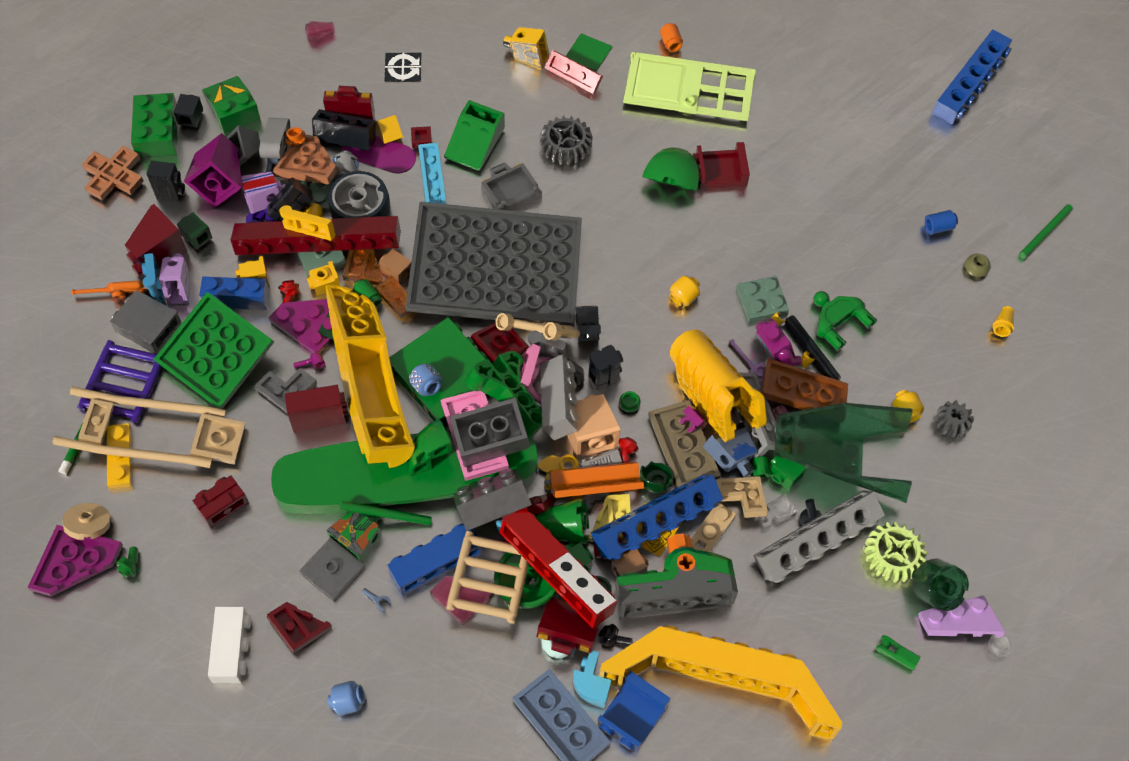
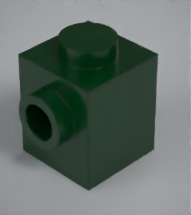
(194, 230)

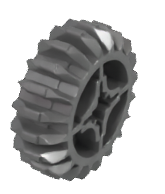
(568, 145)

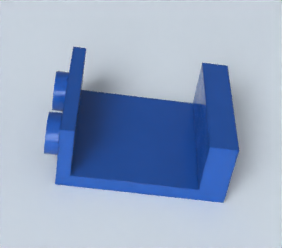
(633, 711)

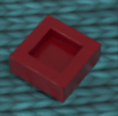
(420, 135)

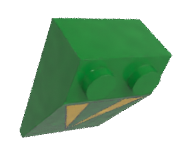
(231, 103)

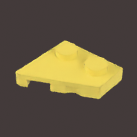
(613, 508)

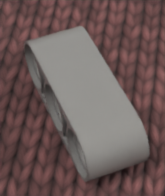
(274, 138)

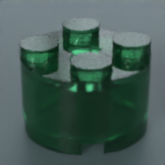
(940, 584)

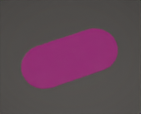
(386, 156)

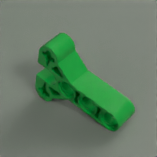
(503, 383)

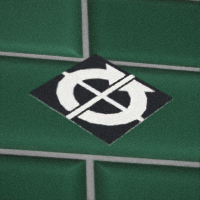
(402, 67)

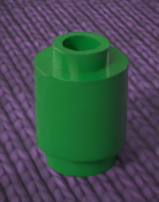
(366, 288)

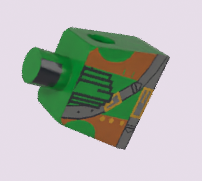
(356, 533)

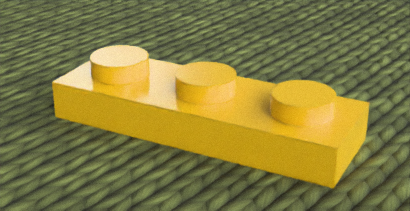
(118, 467)

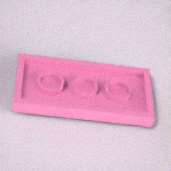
(461, 404)

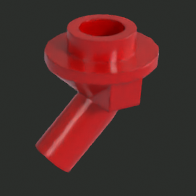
(289, 288)
(627, 447)

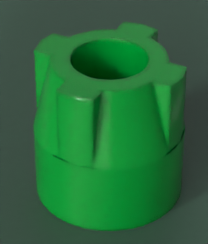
(761, 466)

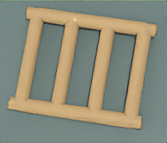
(460, 581)

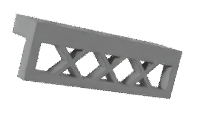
(766, 433)

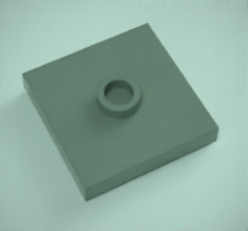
(314, 260)

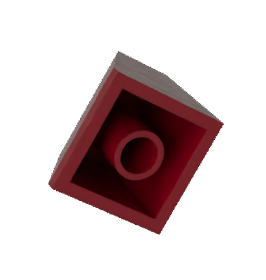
(156, 236)

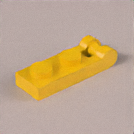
(307, 223)

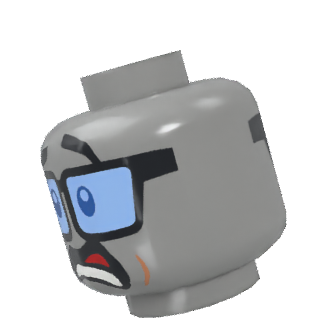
(345, 163)

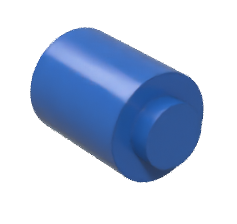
(941, 222)

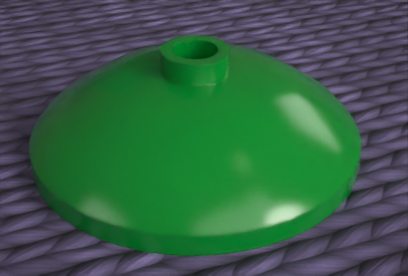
(533, 594)

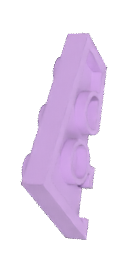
(971, 617)

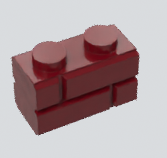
(220, 500)

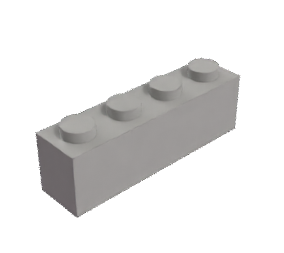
(558, 397)

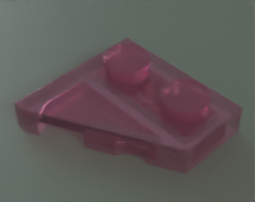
(441, 594)

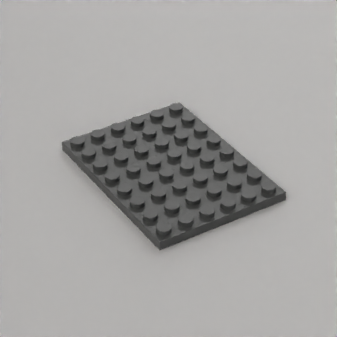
(494, 263)

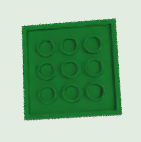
(214, 350)

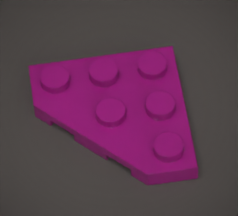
(302, 322)
(72, 561)

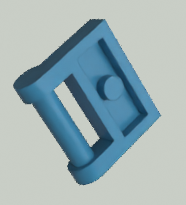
(151, 281)

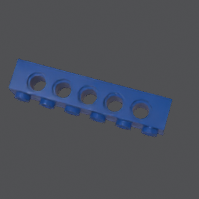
(972, 76)
(607, 536)

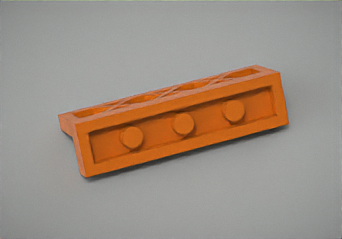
(595, 479)

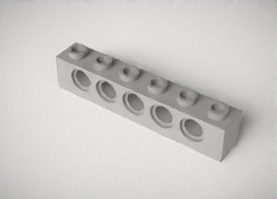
(770, 558)

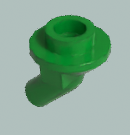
(127, 566)

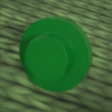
(629, 401)

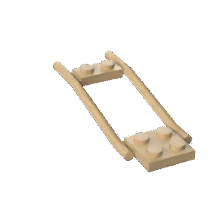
(214, 439)

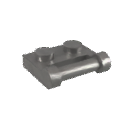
(550, 348)

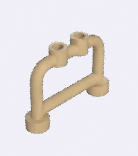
(550, 330)

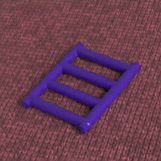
(102, 365)

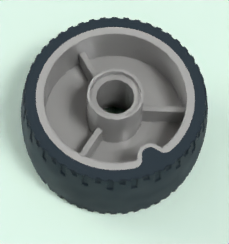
(358, 196)

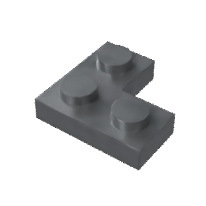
(275, 388)

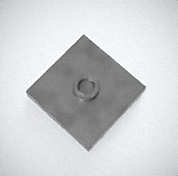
(332, 569)

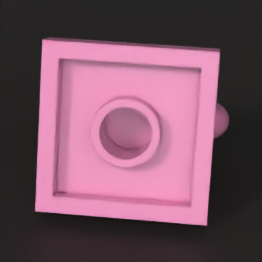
(530, 370)

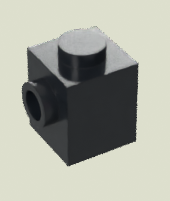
(188, 110)

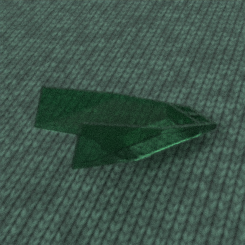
(833, 440)

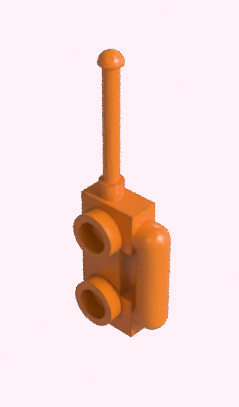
(117, 289)

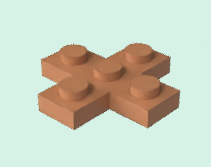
(112, 173)

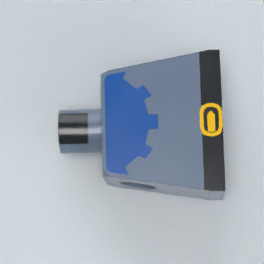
(734, 453)

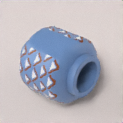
(425, 379)

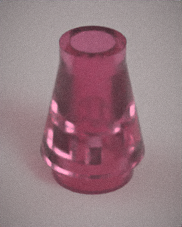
(316, 30)

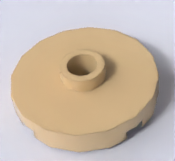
(86, 521)

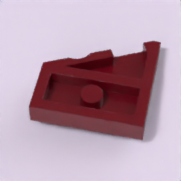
(296, 626)

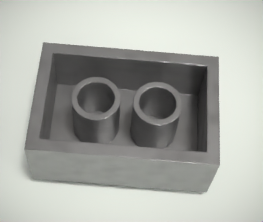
(489, 432)
(491, 498)

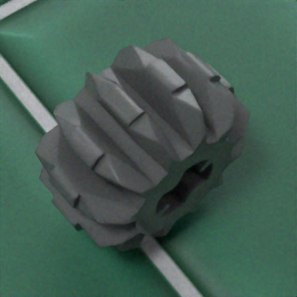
(954, 418)

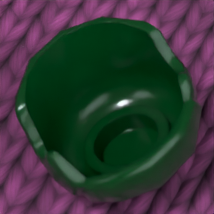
(656, 477)

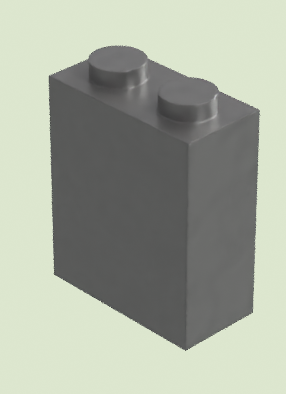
(145, 321)

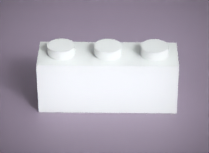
(229, 645)

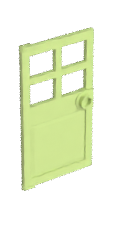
(676, 85)

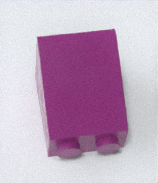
(215, 171)

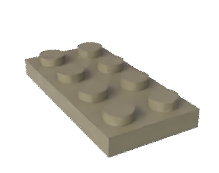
(680, 448)

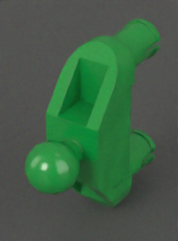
(836, 313)

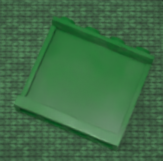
(448, 353)

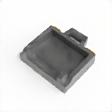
(511, 188)

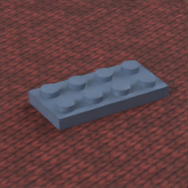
(560, 719)

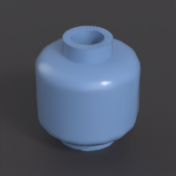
(346, 698)

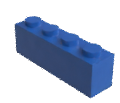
(430, 560)

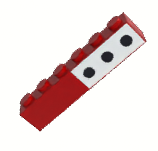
(558, 567)

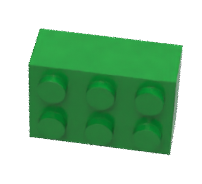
(154, 125)

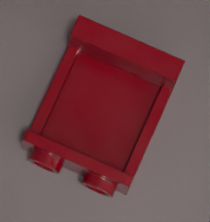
(722, 167)

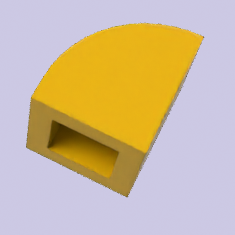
(388, 129)

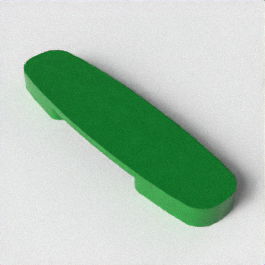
(327, 475)

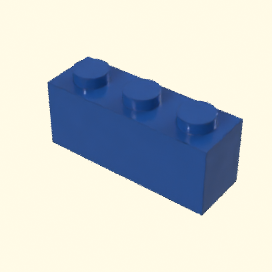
(237, 292)

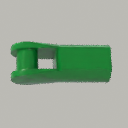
(901, 655)

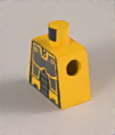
(529, 46)

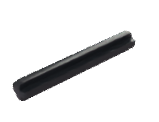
(811, 347)

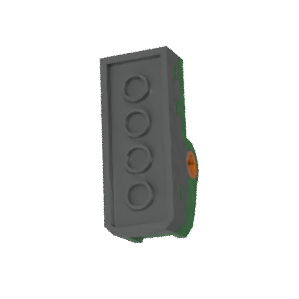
(688, 583)

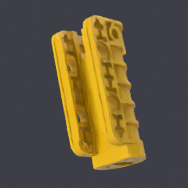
(715, 384)

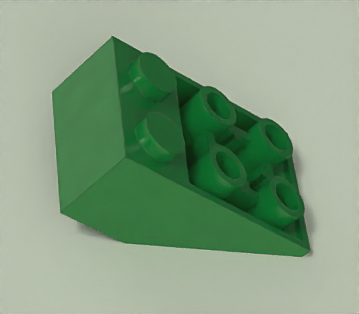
(475, 135)

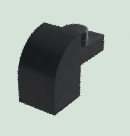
(588, 323)

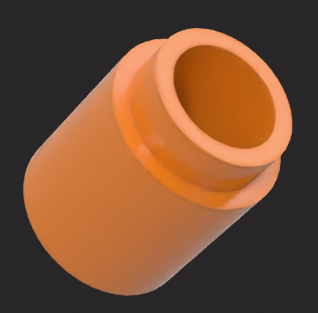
(671, 37)

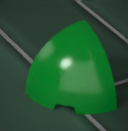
(673, 167)
(429, 444)

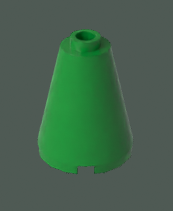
(567, 521)

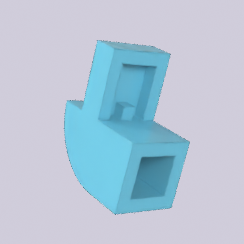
(589, 687)

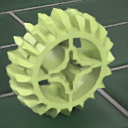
(887, 536)

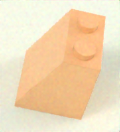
(596, 428)

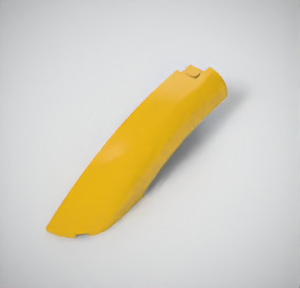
(368, 378)

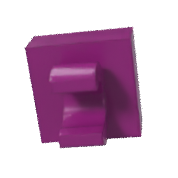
(695, 417)

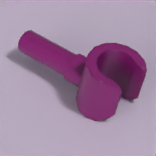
(315, 359)

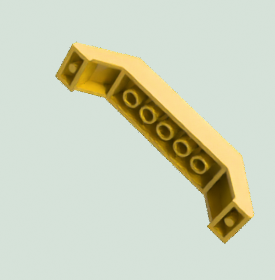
(731, 666)

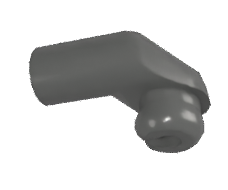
(579, 374)
(590, 498)

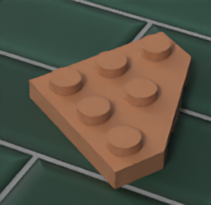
(306, 162)

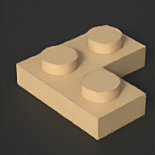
(747, 490)

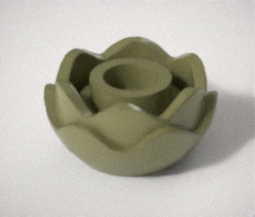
(977, 270)

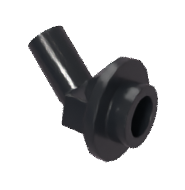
(809, 513)
(609, 637)

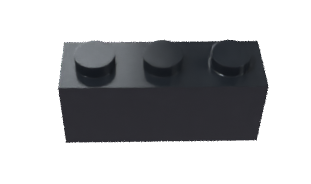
(344, 129)

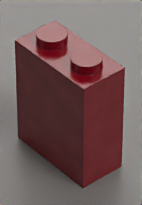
(316, 408)

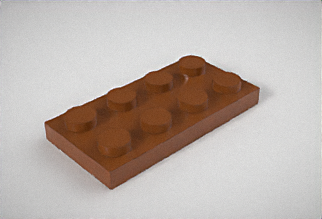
(800, 387)

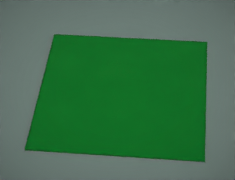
(589, 51)

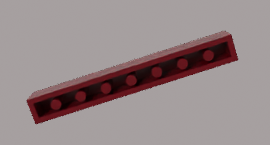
(350, 235)

